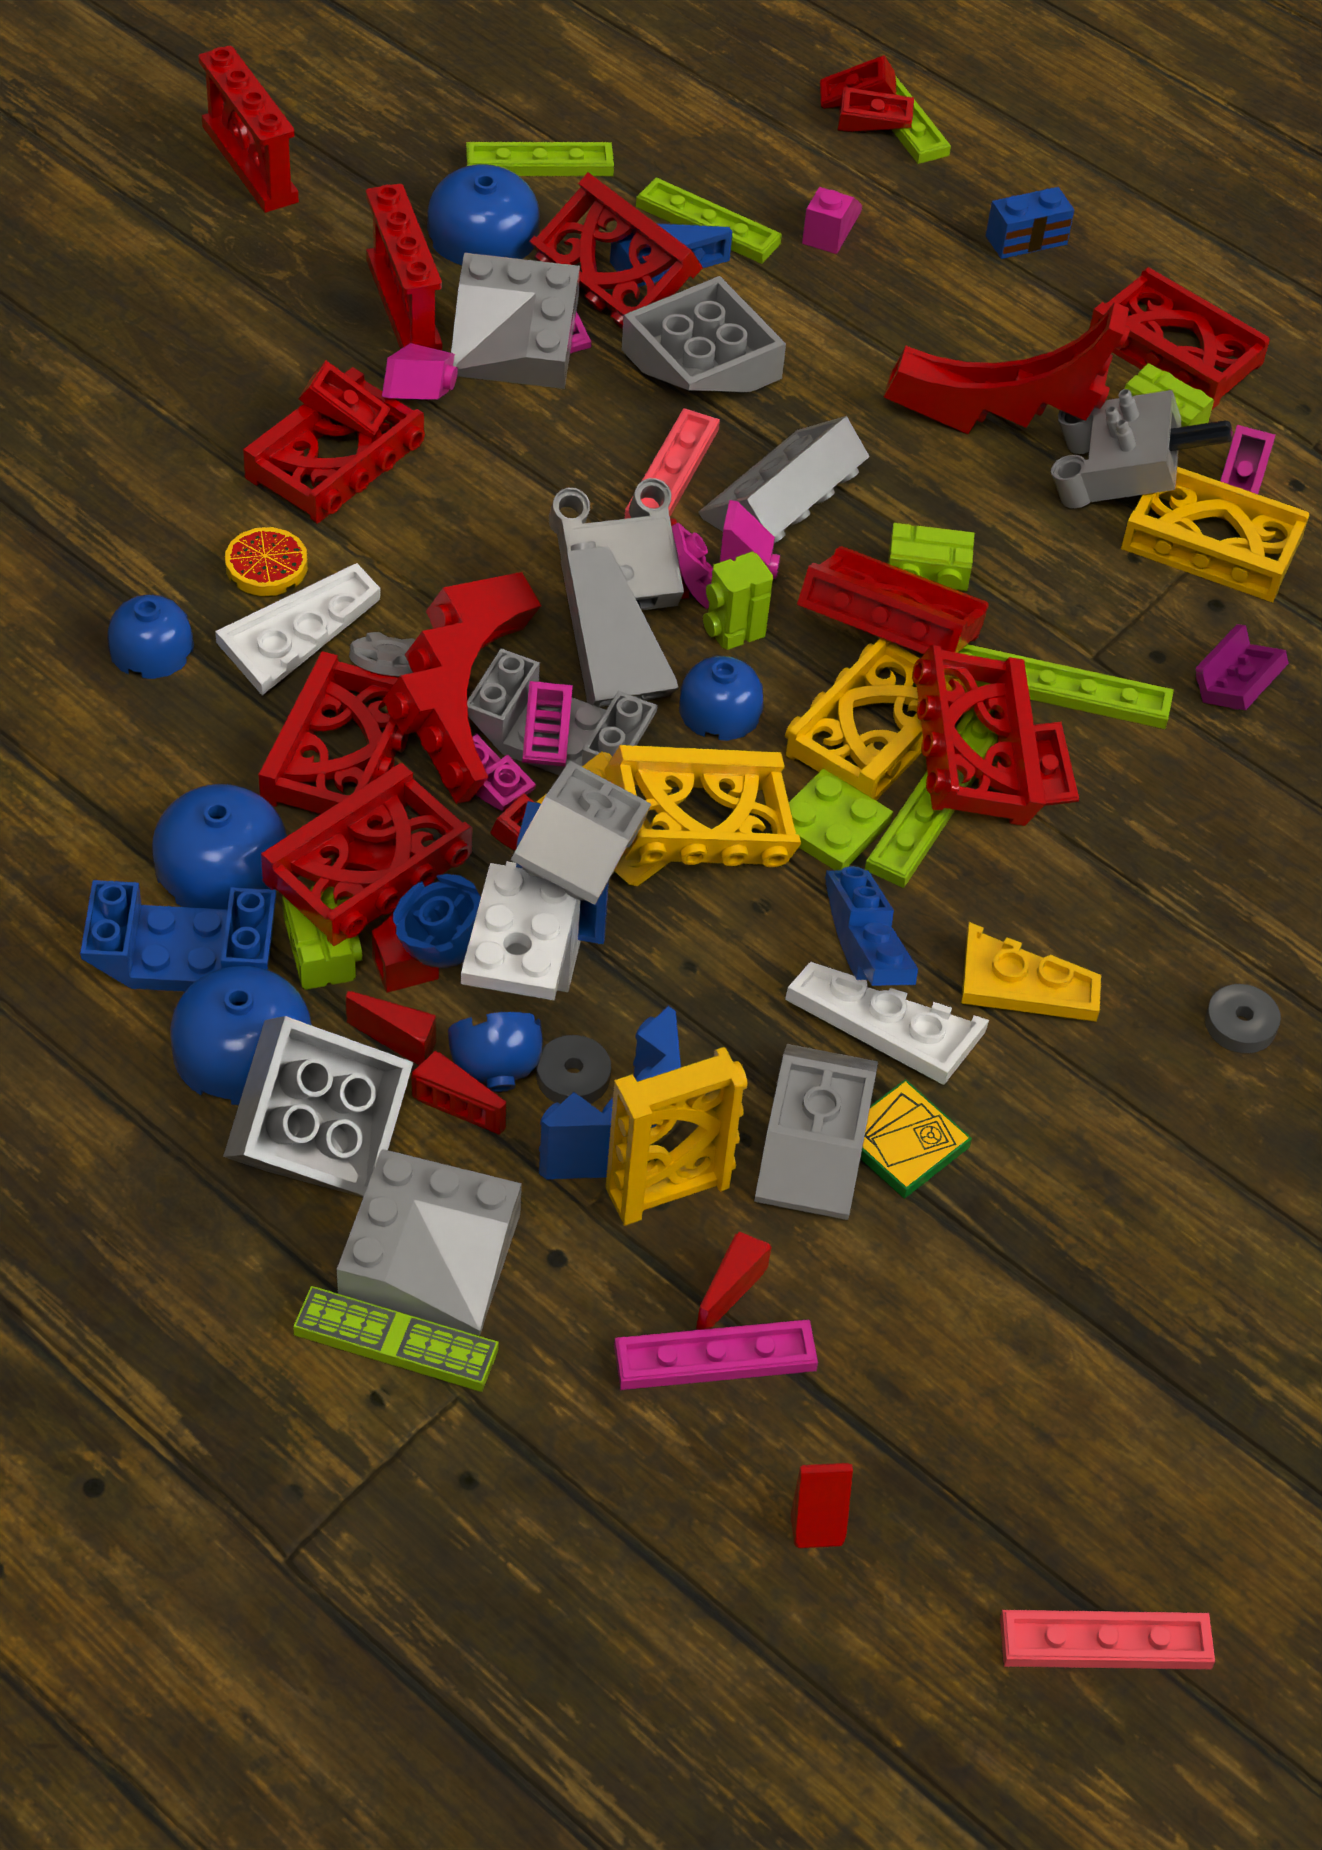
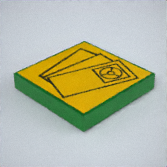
(910, 1139)

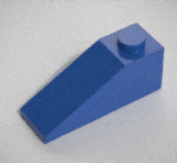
(708, 243)

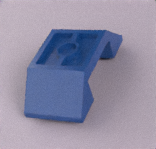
(174, 945)
(578, 1134)

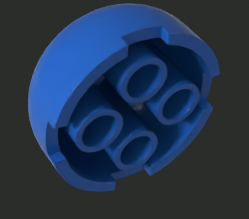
(483, 213)
(214, 843)
(221, 1024)

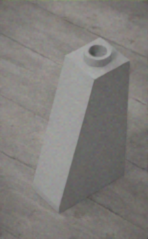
(611, 630)

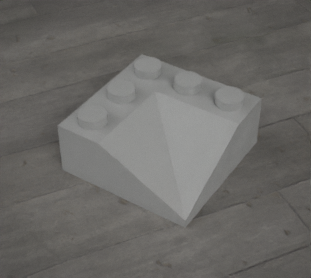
(515, 320)
(704, 341)
(317, 1106)
(430, 1240)

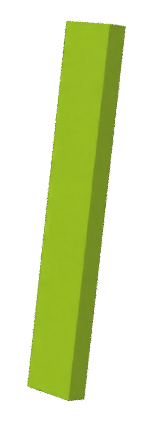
(1089, 690)
(917, 823)

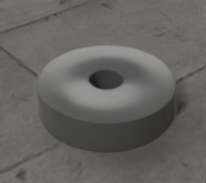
(1240, 1035)
(576, 1053)

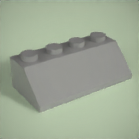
(793, 477)

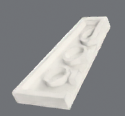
(291, 630)
(884, 1019)

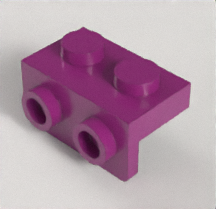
(1238, 670)

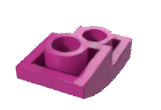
(692, 562)
(505, 778)

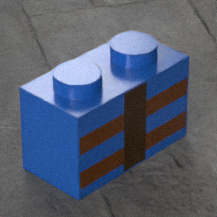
(1029, 222)

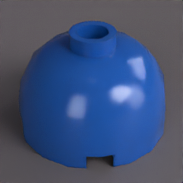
(150, 636)
(721, 698)
(438, 920)
(498, 1049)

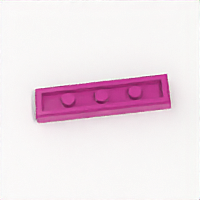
(715, 1354)

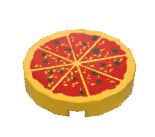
(266, 561)

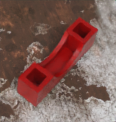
(391, 959)

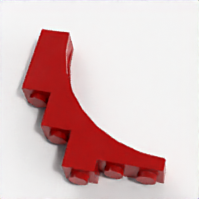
(1016, 390)
(441, 661)

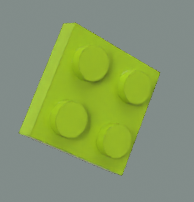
(836, 820)

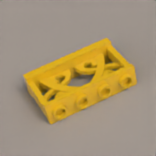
(1232, 561)
(856, 688)
(685, 838)
(662, 1101)

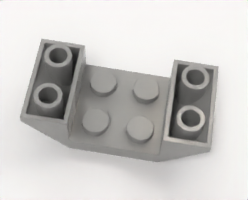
(500, 711)
(581, 832)
(816, 1131)

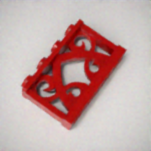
(248, 128)
(608, 207)
(403, 267)
(1176, 306)
(341, 476)
(892, 602)
(323, 691)
(948, 752)
(370, 892)

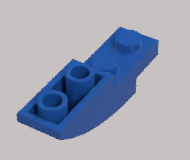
(865, 929)

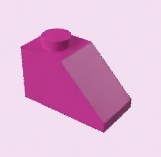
(829, 219)
(419, 373)
(1247, 458)
(746, 534)

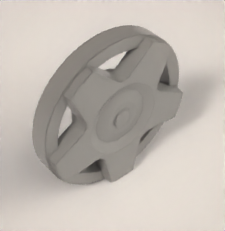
(386, 654)

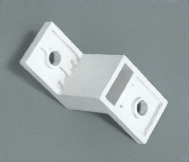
(522, 935)

